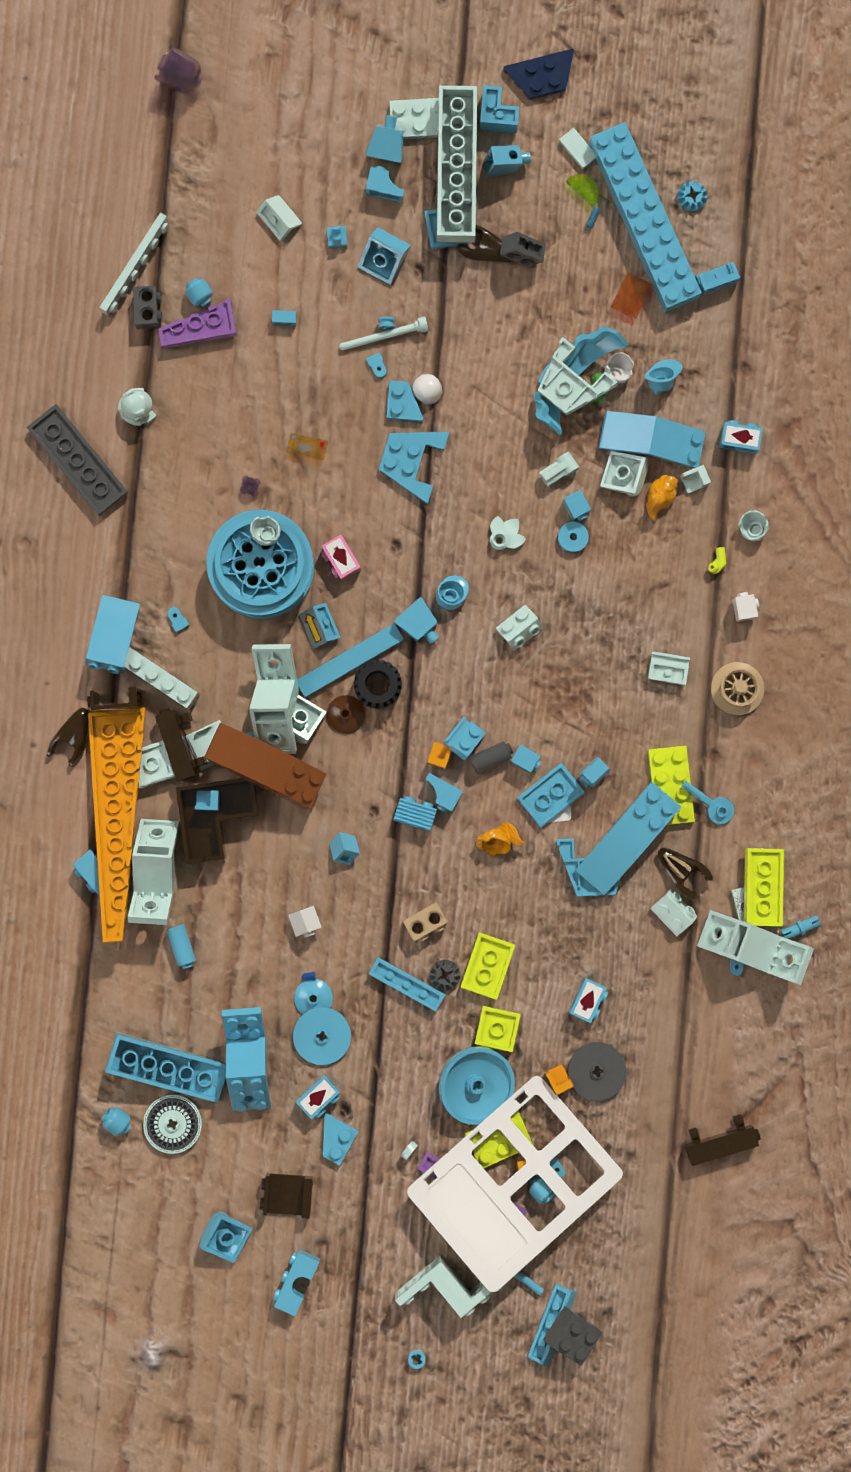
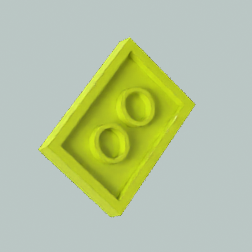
(487, 966)
(496, 1145)

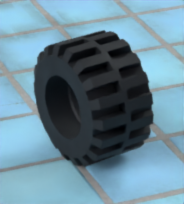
(386, 669)

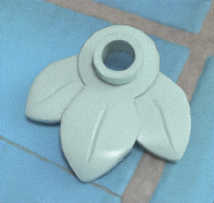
(507, 531)

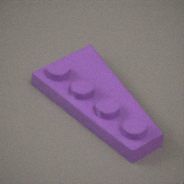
(208, 325)

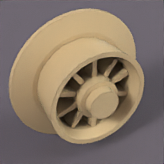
(737, 688)

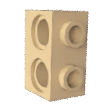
(423, 918)

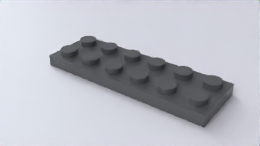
(77, 459)

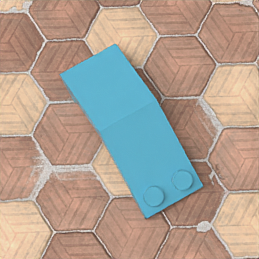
(652, 437)

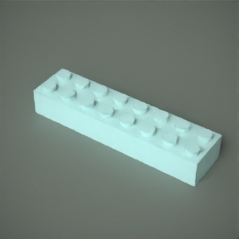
(457, 164)

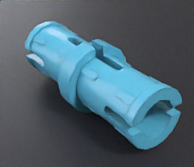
(801, 927)

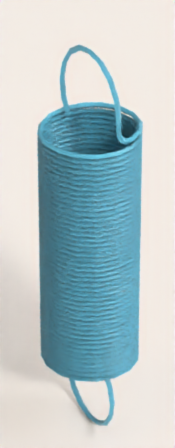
(592, 218)

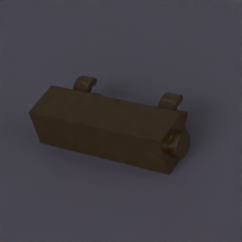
(176, 744)
(722, 1144)

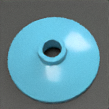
(312, 987)

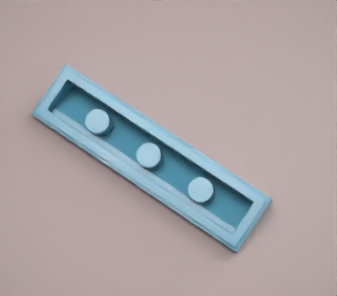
(540, 1350)

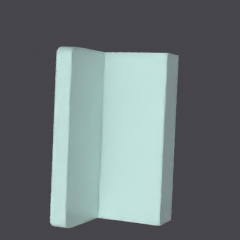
(278, 216)

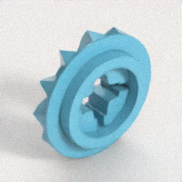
(687, 202)

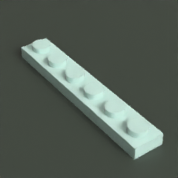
(131, 271)

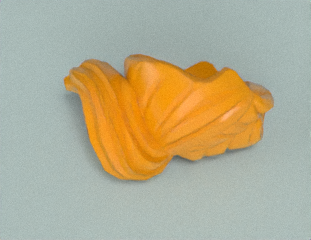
(661, 495)
(499, 840)

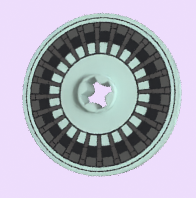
(157, 1120)

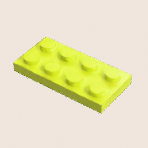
(668, 771)
(764, 886)

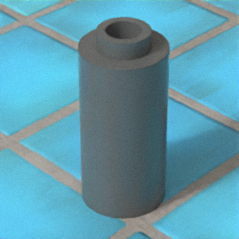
(491, 757)

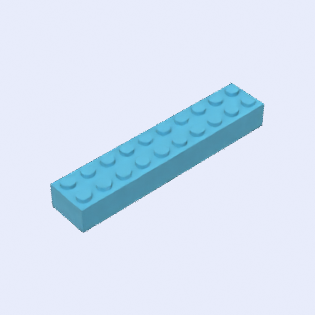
(644, 218)

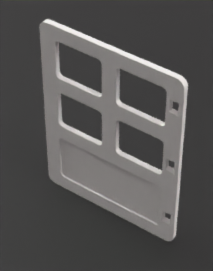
(478, 1213)

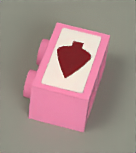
(340, 557)

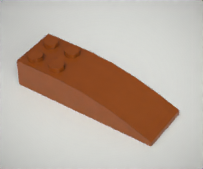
(265, 766)

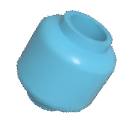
(199, 292)
(116, 1121)
(540, 1191)

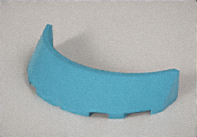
(588, 349)

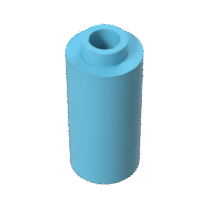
(181, 946)

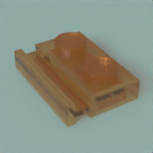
(631, 295)

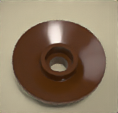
(345, 724)

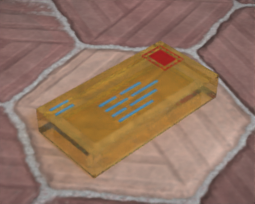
(307, 446)

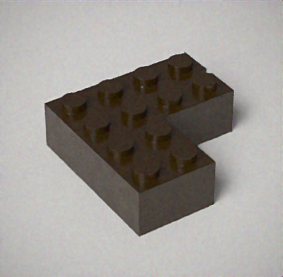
(203, 828)

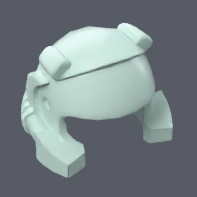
(136, 407)

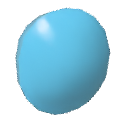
(452, 592)

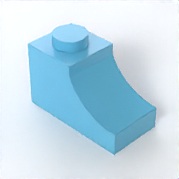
(381, 186)
(446, 793)

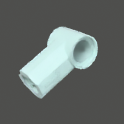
(561, 467)

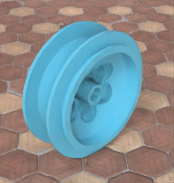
(264, 598)

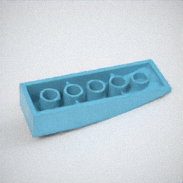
(628, 838)
(165, 1067)

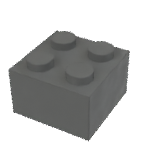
(572, 1336)

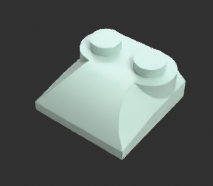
(625, 473)
(305, 719)

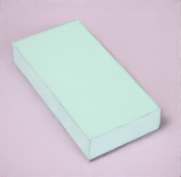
(577, 148)

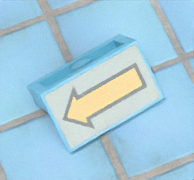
(319, 625)

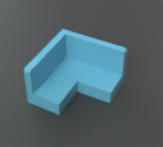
(497, 116)

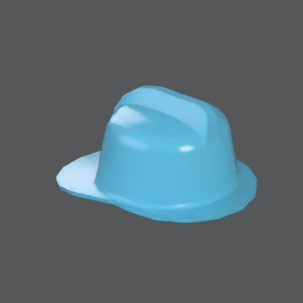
(662, 375)

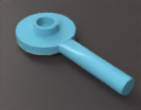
(719, 809)

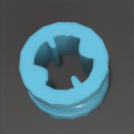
(386, 323)
(422, 1358)

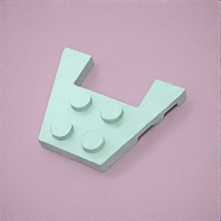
(566, 388)

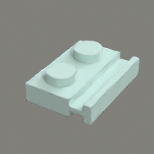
(668, 668)

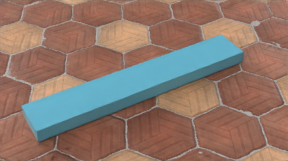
(349, 660)

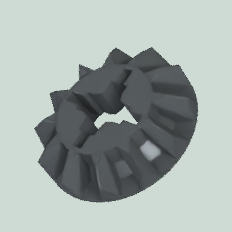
(454, 977)

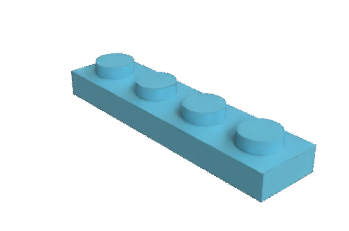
(406, 984)

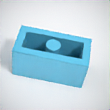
(284, 317)

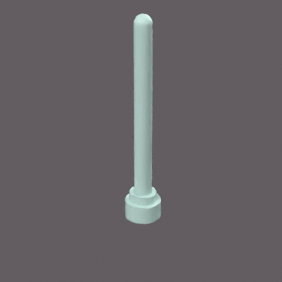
(419, 325)

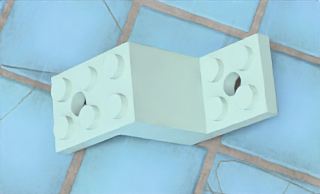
(274, 696)
(153, 872)
(755, 947)
(448, 1285)

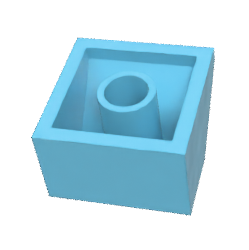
(383, 255)

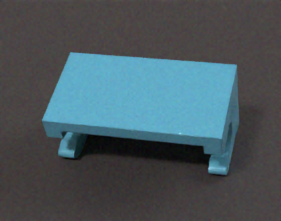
(717, 278)

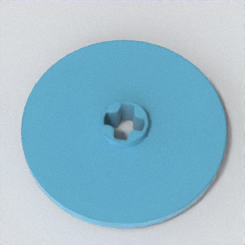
(308, 1043)

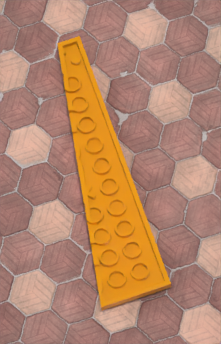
(115, 766)

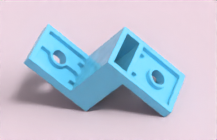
(246, 1059)

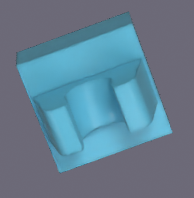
(337, 236)

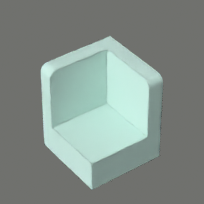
(695, 479)

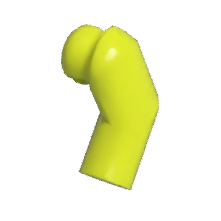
(720, 561)

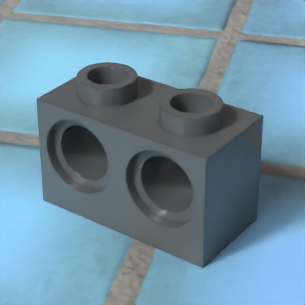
(522, 249)
(142, 307)

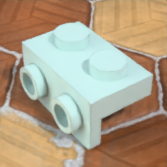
(519, 627)
(674, 912)

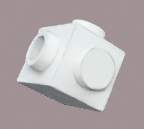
(745, 607)
(305, 922)

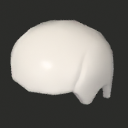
(619, 367)
(427, 389)

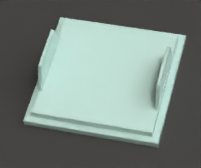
(200, 741)

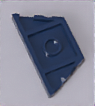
(542, 74)

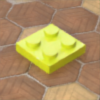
(497, 1028)

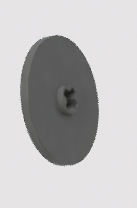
(611, 1077)

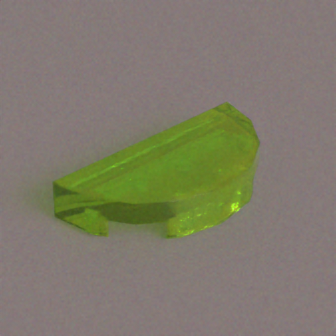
(584, 187)

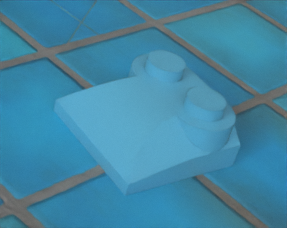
(224, 1236)

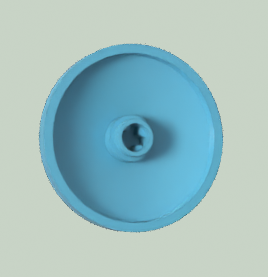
(475, 1084)

